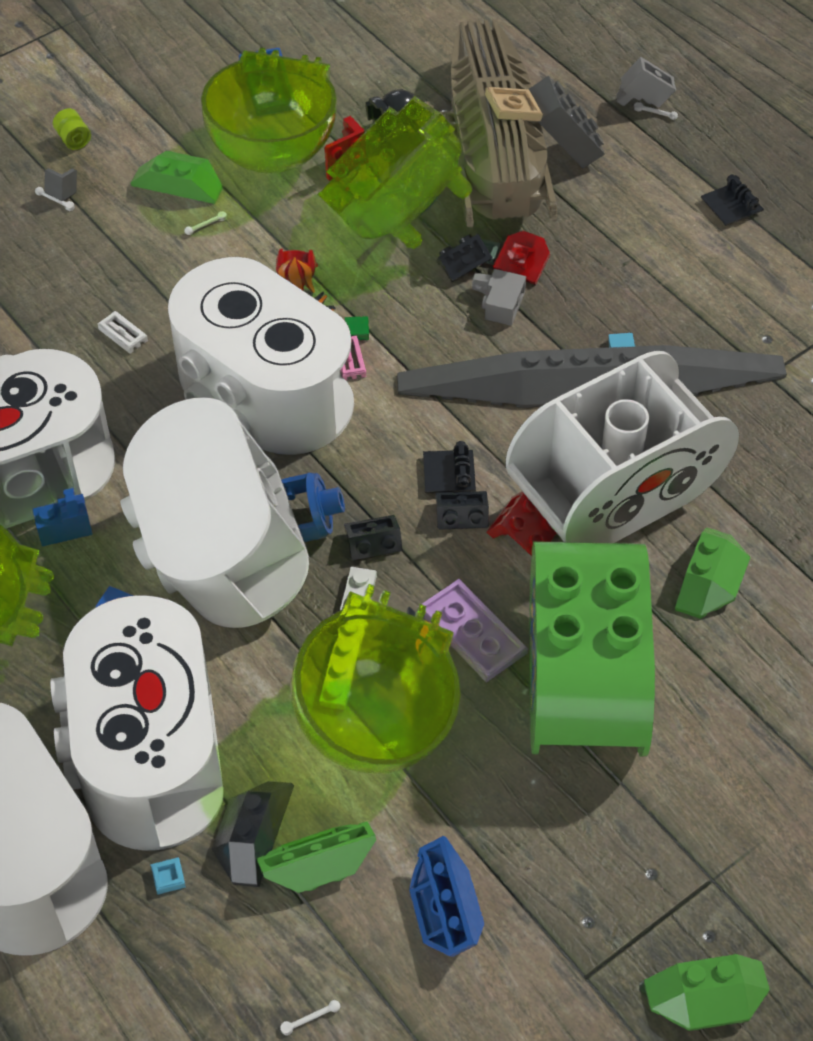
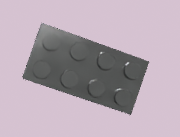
(567, 122)

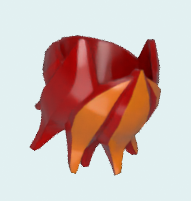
(297, 267)

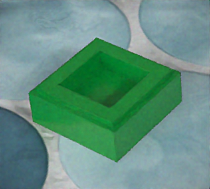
(358, 327)

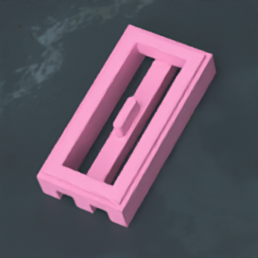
(358, 371)

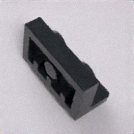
(464, 257)
(462, 510)
(373, 537)

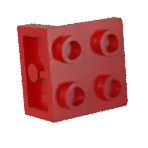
(351, 133)
(522, 523)

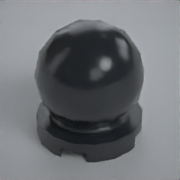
(395, 99)

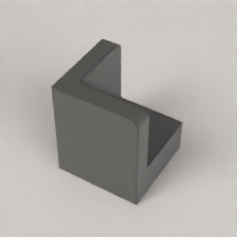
(60, 185)

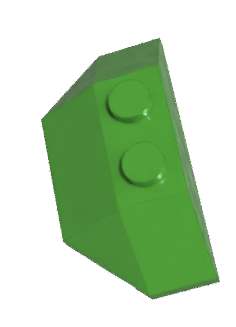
(179, 176)
(712, 574)
(318, 857)
(708, 991)

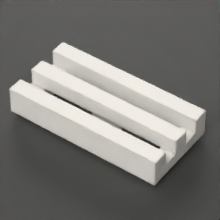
(119, 334)

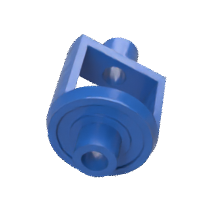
(322, 503)

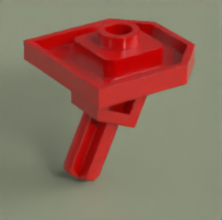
(524, 255)

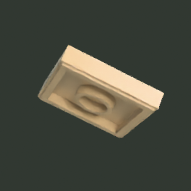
(512, 106)

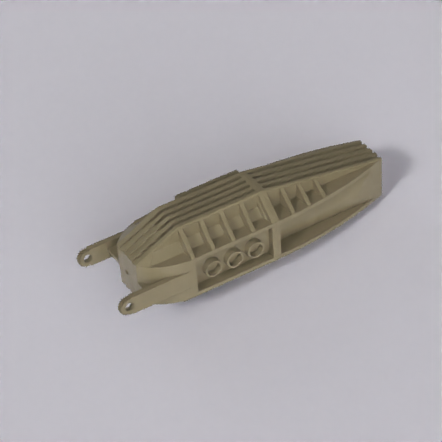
(498, 156)

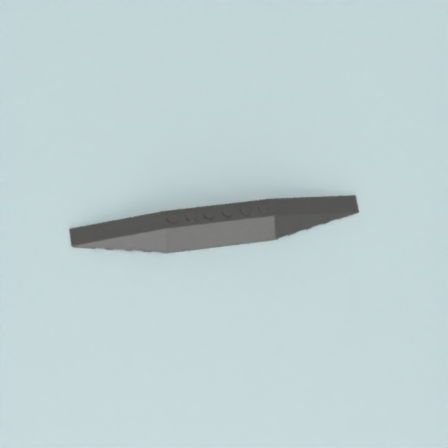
(543, 375)

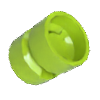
(71, 129)

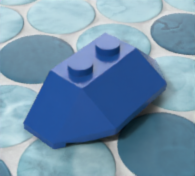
(445, 899)

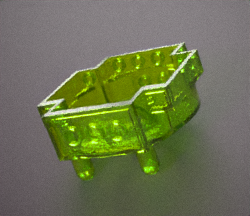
(396, 173)

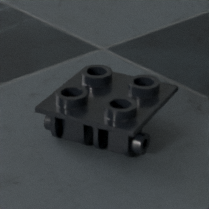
(732, 201)
(449, 470)

